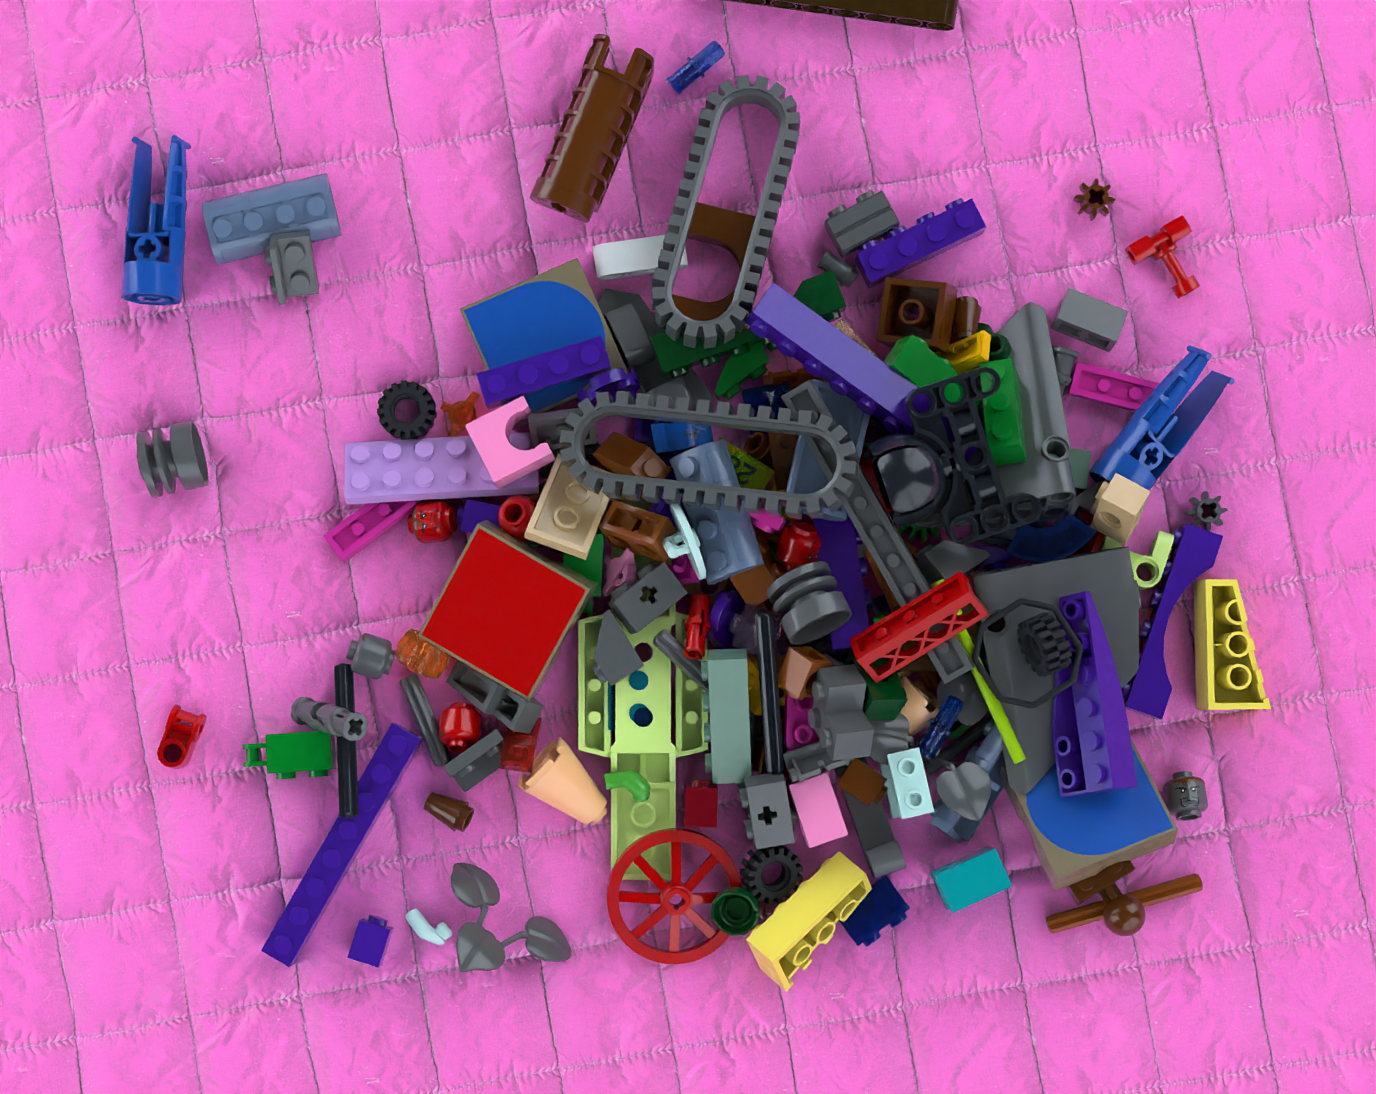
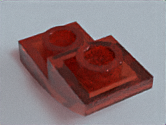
(520, 749)

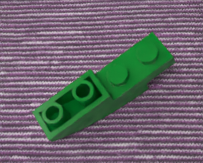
(741, 368)

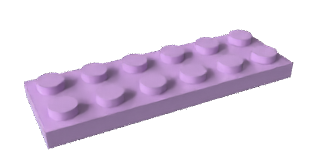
(426, 470)

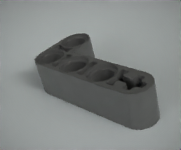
(874, 833)

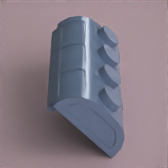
(243, 222)
(806, 473)
(724, 535)
(990, 758)

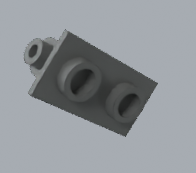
(809, 761)

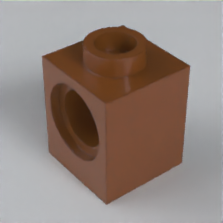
(800, 671)

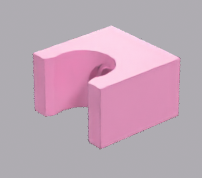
(493, 443)
(817, 810)

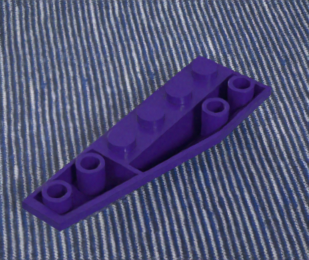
(1091, 714)

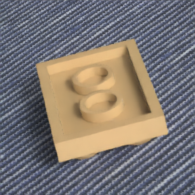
(566, 513)

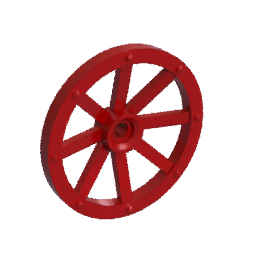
(667, 891)

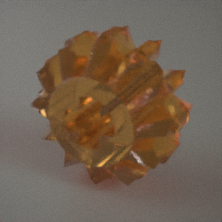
(421, 655)

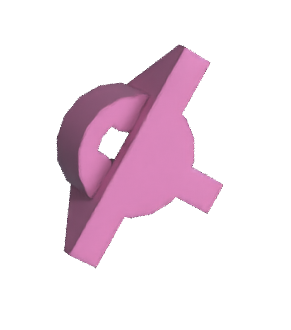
(619, 571)

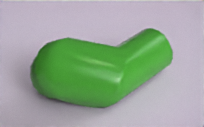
(631, 781)

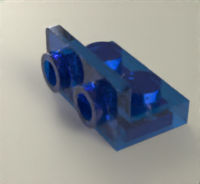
(878, 909)

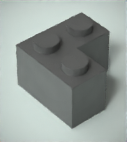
(839, 712)

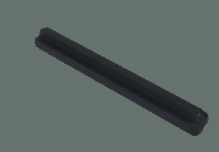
(769, 692)
(346, 749)

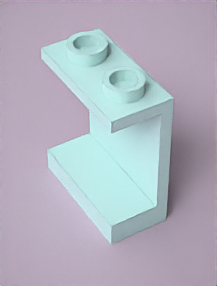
(907, 784)

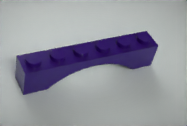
(1191, 556)

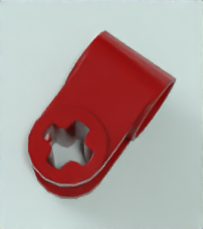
(180, 735)

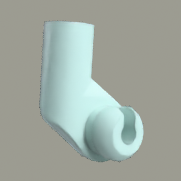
(425, 930)

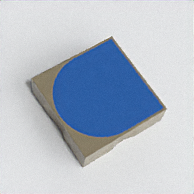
(538, 318)
(1090, 832)

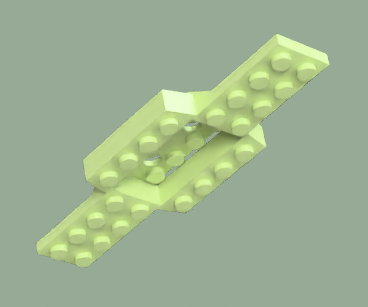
(635, 747)

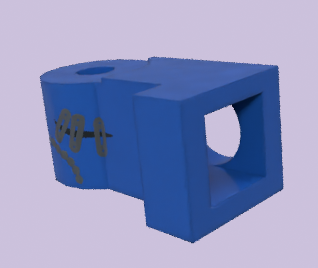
(679, 437)

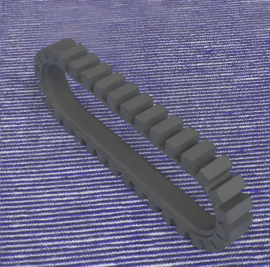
(686, 202)
(644, 408)

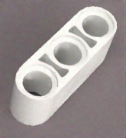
(630, 257)

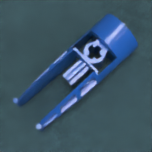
(150, 264)
(1153, 432)

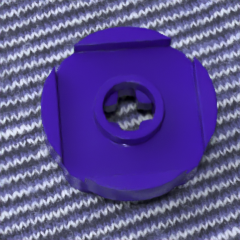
(611, 381)
(721, 616)

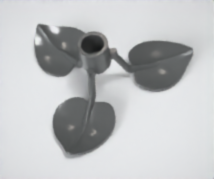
(961, 788)
(478, 947)

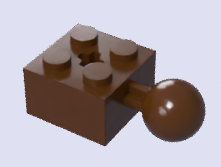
(912, 297)
(1123, 913)

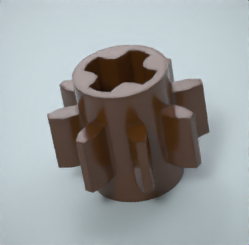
(1092, 191)

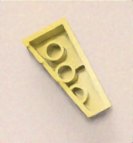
(1224, 651)
(808, 919)

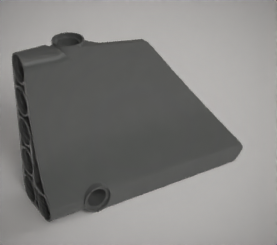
(1043, 426)
(1117, 601)

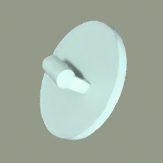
(689, 540)

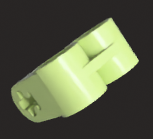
(1154, 561)

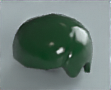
(735, 911)

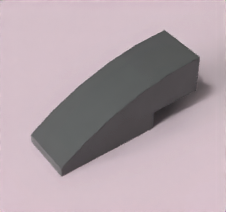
(494, 698)

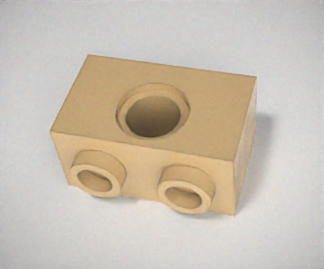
(1119, 508)

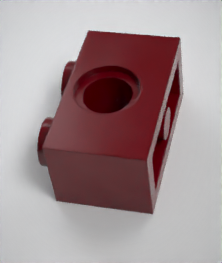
(701, 804)

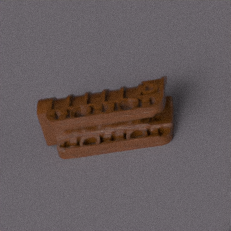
(593, 133)

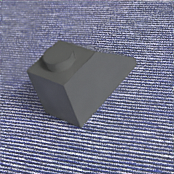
(948, 559)
(614, 652)

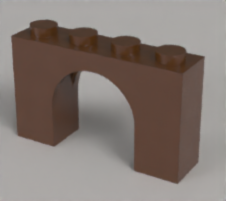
(721, 228)

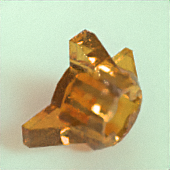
(459, 413)

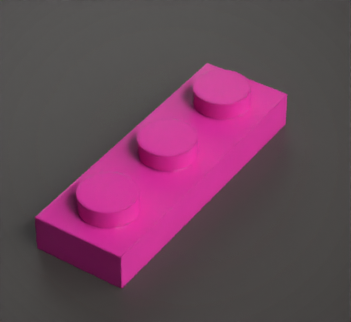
(1109, 387)
(366, 526)

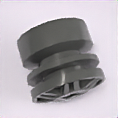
(165, 460)
(809, 603)

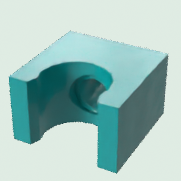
(971, 878)

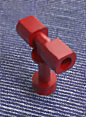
(1162, 247)

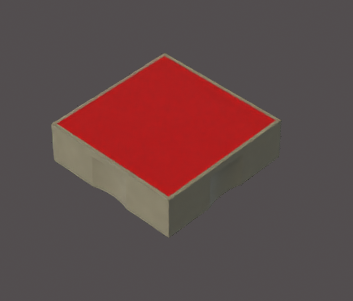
(506, 610)

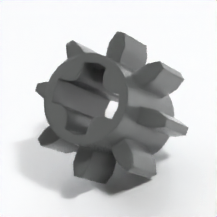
(1215, 511)

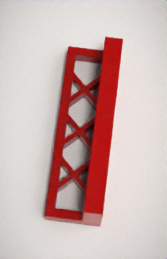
(913, 623)

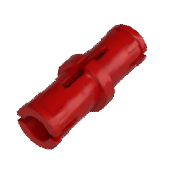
(697, 626)

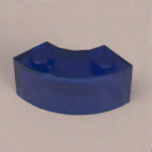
(1053, 541)

